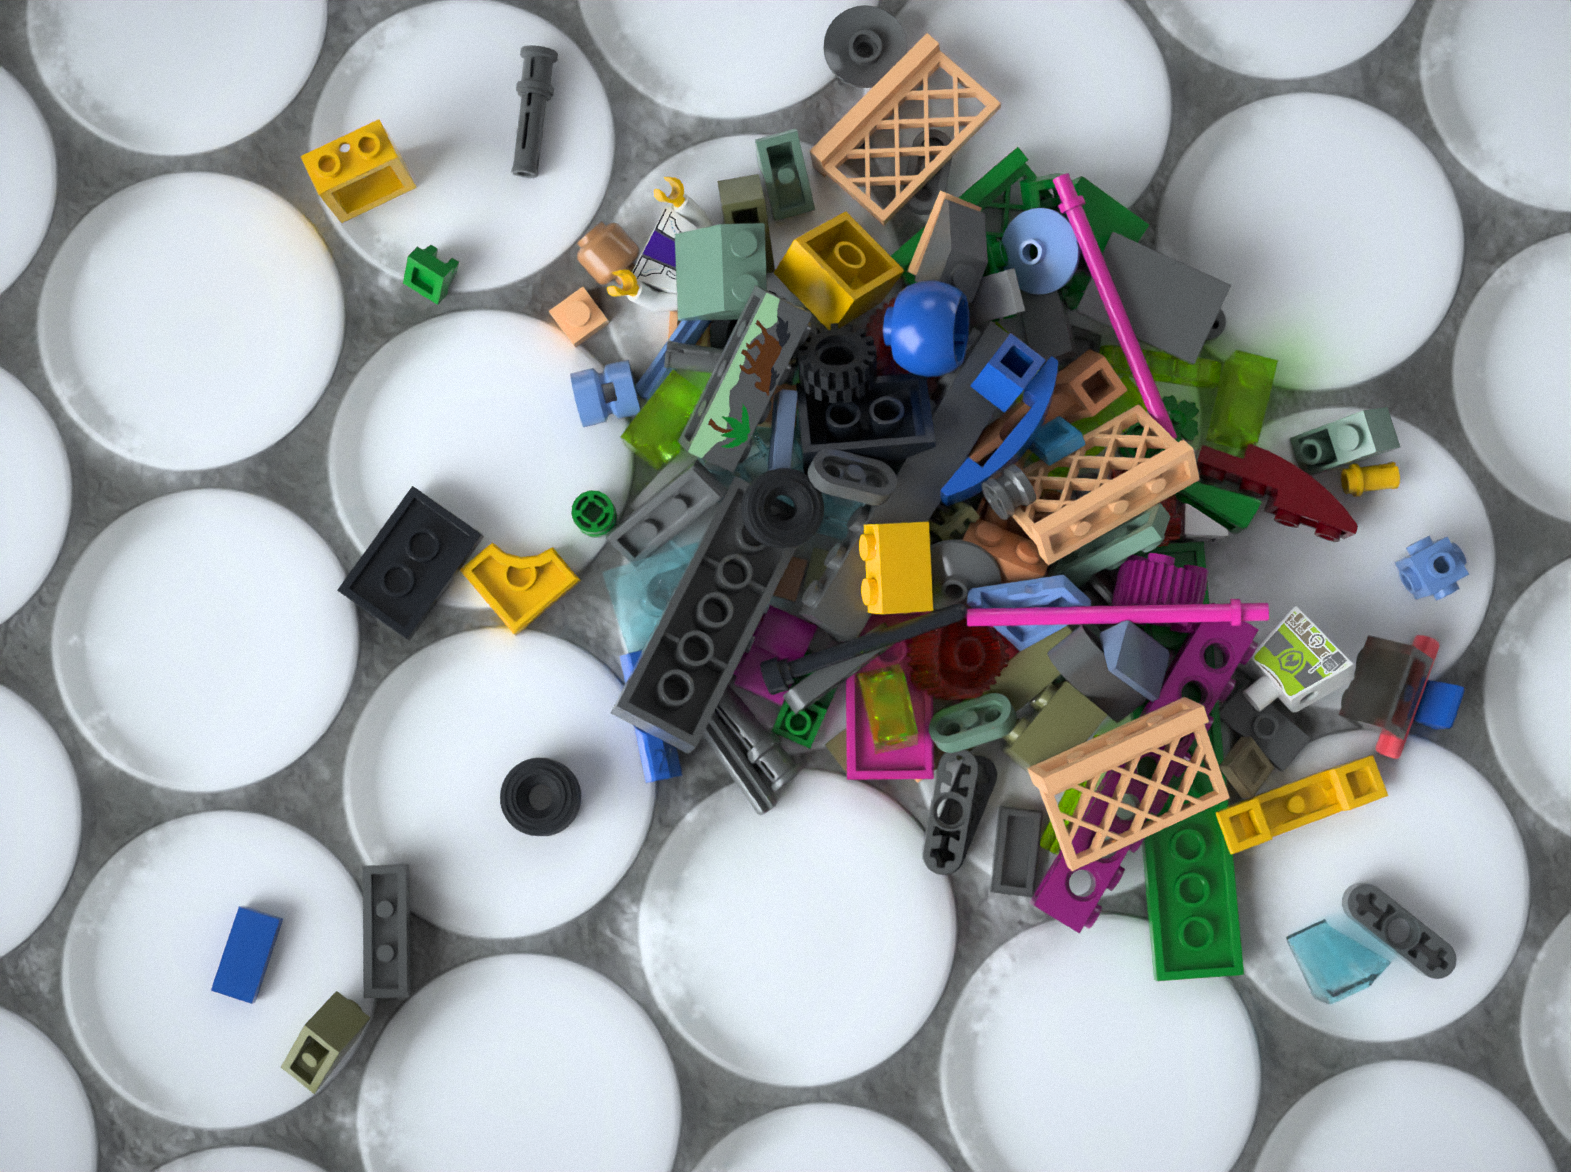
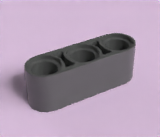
(1083, 664)

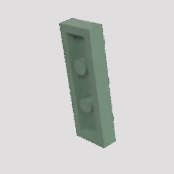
(1114, 547)

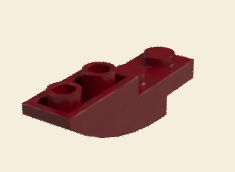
(1292, 493)

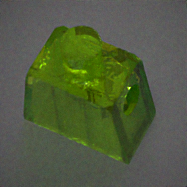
(888, 709)

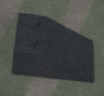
(882, 425)

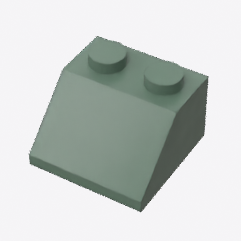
(718, 270)

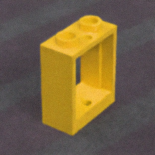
(341, 175)

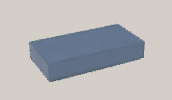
(782, 429)

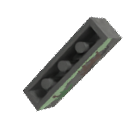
(745, 379)

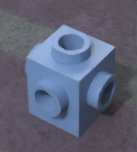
(1418, 568)

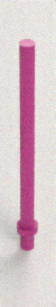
(1072, 206)
(1229, 612)

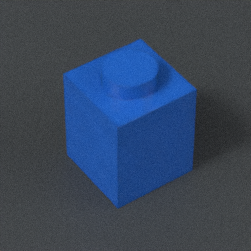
(1008, 373)

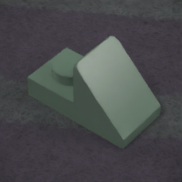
(784, 174)

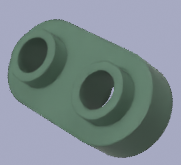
(975, 720)

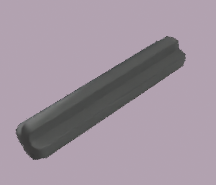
(739, 766)

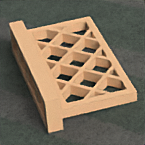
(872, 115)
(1112, 500)
(1126, 746)

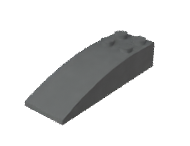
(704, 627)

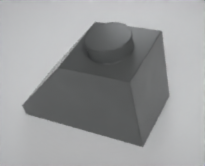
(956, 249)

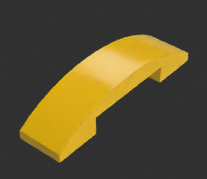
(1301, 803)

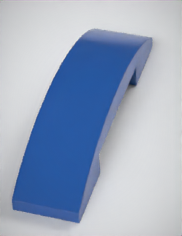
(970, 475)

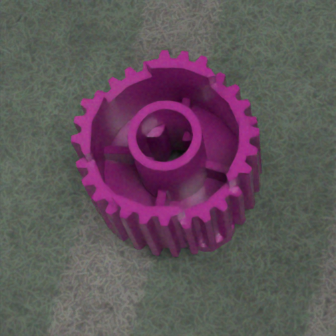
(1160, 583)

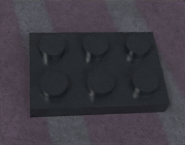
(410, 563)

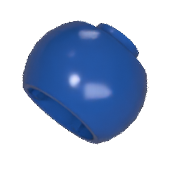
(928, 328)

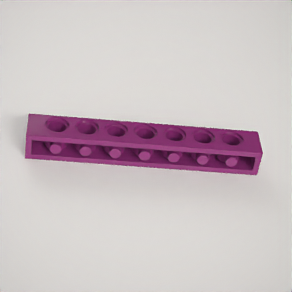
(1188, 665)

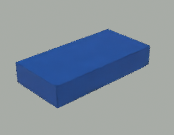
(247, 954)

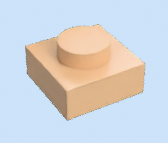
(579, 317)

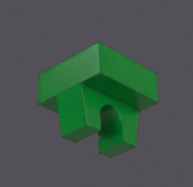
(428, 274)

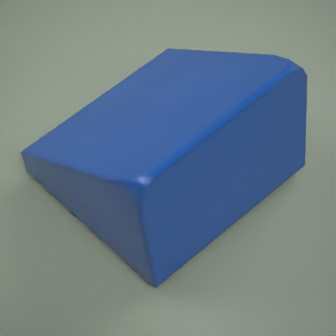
(1439, 705)

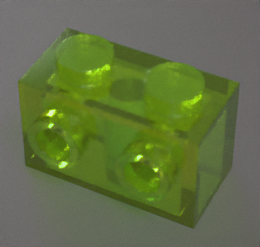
(661, 421)

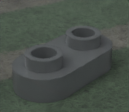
(937, 182)
(852, 477)

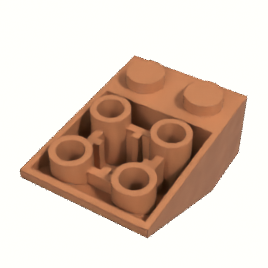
(1009, 543)

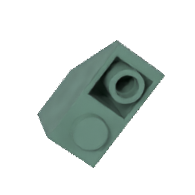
(1345, 441)

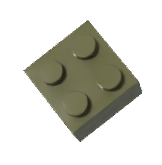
(1058, 723)

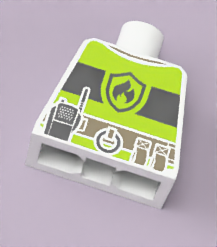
(1297, 665)

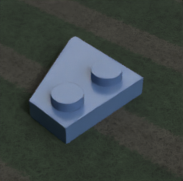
(1040, 592)

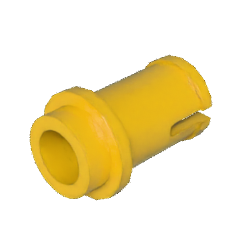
(1369, 478)

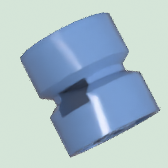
(590, 395)

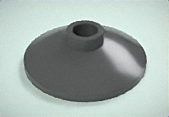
(864, 28)
(963, 565)

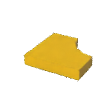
(519, 586)

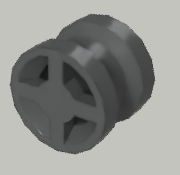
(1008, 492)

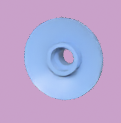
(1056, 247)

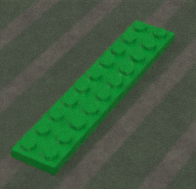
(1189, 863)

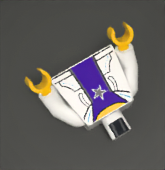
(654, 275)

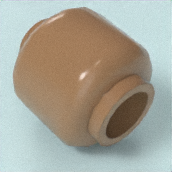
(607, 250)

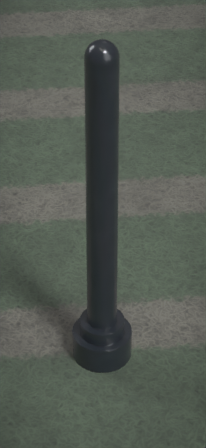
(781, 673)

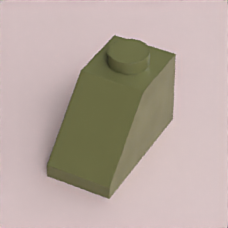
(744, 203)
(325, 1041)

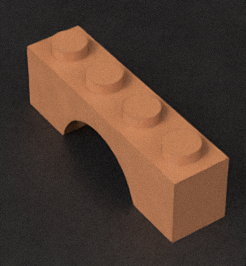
(1079, 393)

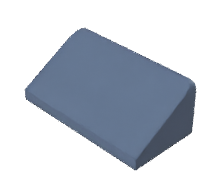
(1135, 658)

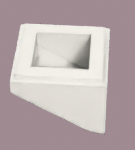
(1199, 527)

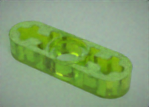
(1167, 368)

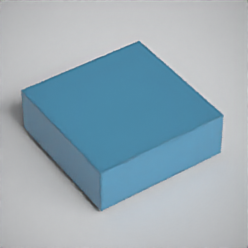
(1056, 441)

